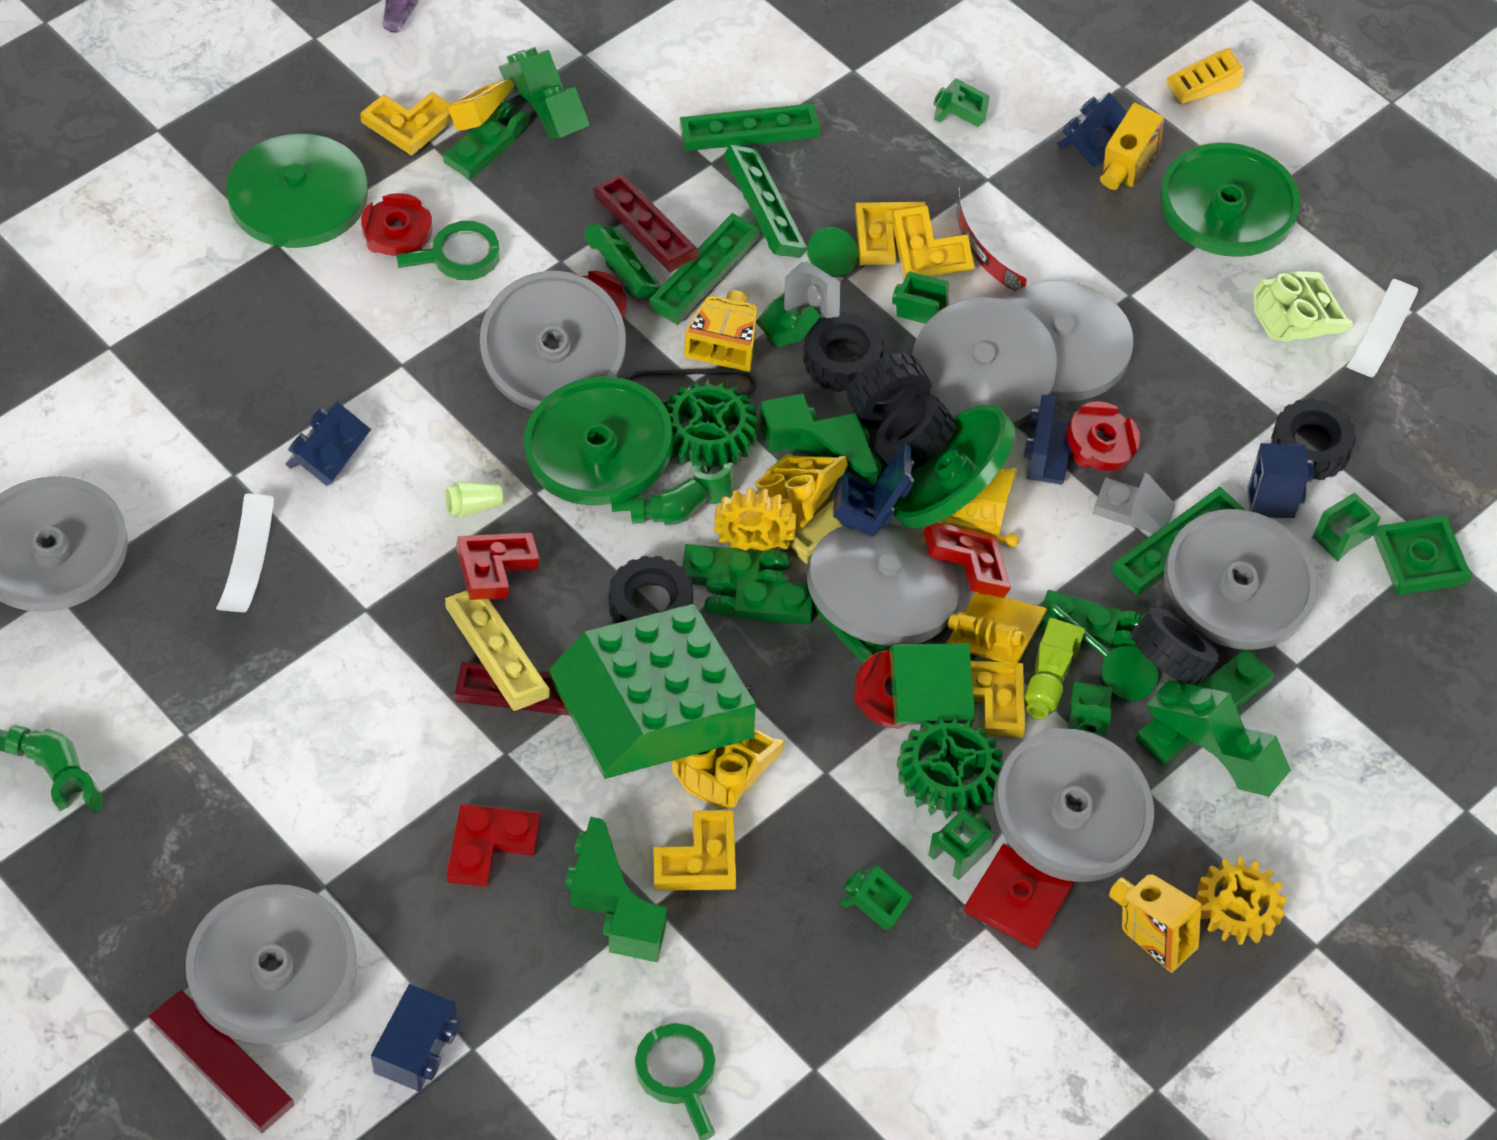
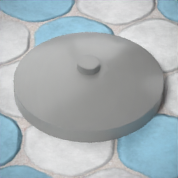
(549, 334)
(1088, 335)
(988, 356)
(58, 543)
(1240, 579)
(882, 585)
(1073, 805)
(271, 964)

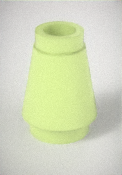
(471, 498)

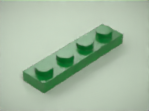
(749, 127)
(765, 201)
(695, 279)
(1146, 562)
(1240, 677)

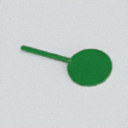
(832, 252)
(1123, 668)

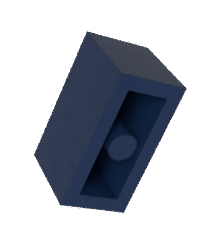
(1279, 480)
(415, 1038)

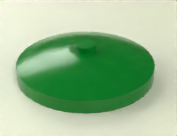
(297, 190)
(1229, 199)
(598, 440)
(959, 470)

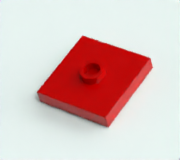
(1017, 898)

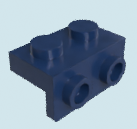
(1094, 127)
(329, 443)
(1049, 447)

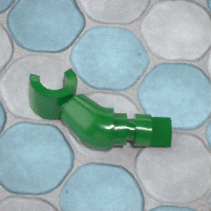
(682, 501)
(59, 760)

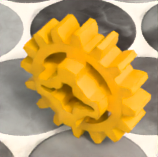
(755, 521)
(1241, 900)

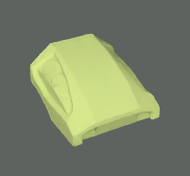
(1298, 307)

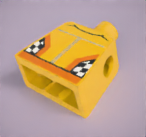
(1130, 158)
(723, 332)
(1159, 919)

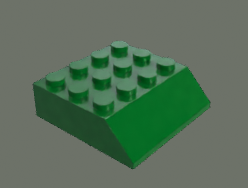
(652, 691)

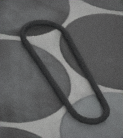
(698, 371)

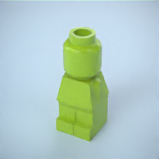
(1052, 664)

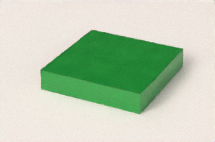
(1421, 555)
(931, 683)

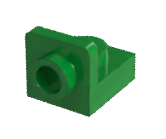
(962, 102)
(786, 326)
(1090, 708)
(876, 896)

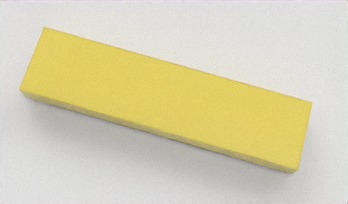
(497, 650)

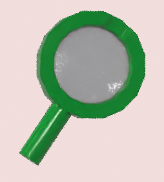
(459, 250)
(676, 1068)

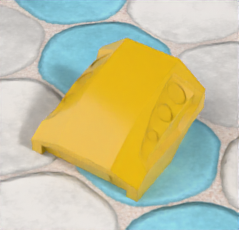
(802, 482)
(988, 507)
(728, 771)

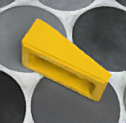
(1222, 64)
(478, 105)

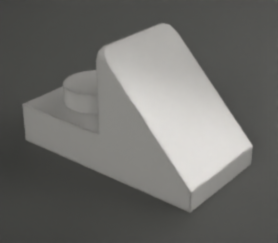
(811, 286)
(1140, 507)

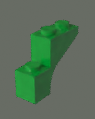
(541, 86)
(793, 425)
(1214, 724)
(598, 885)

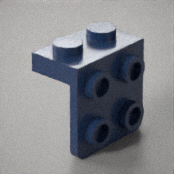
(869, 506)

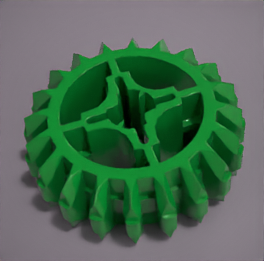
(710, 415)
(935, 780)

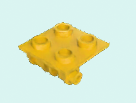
(996, 627)

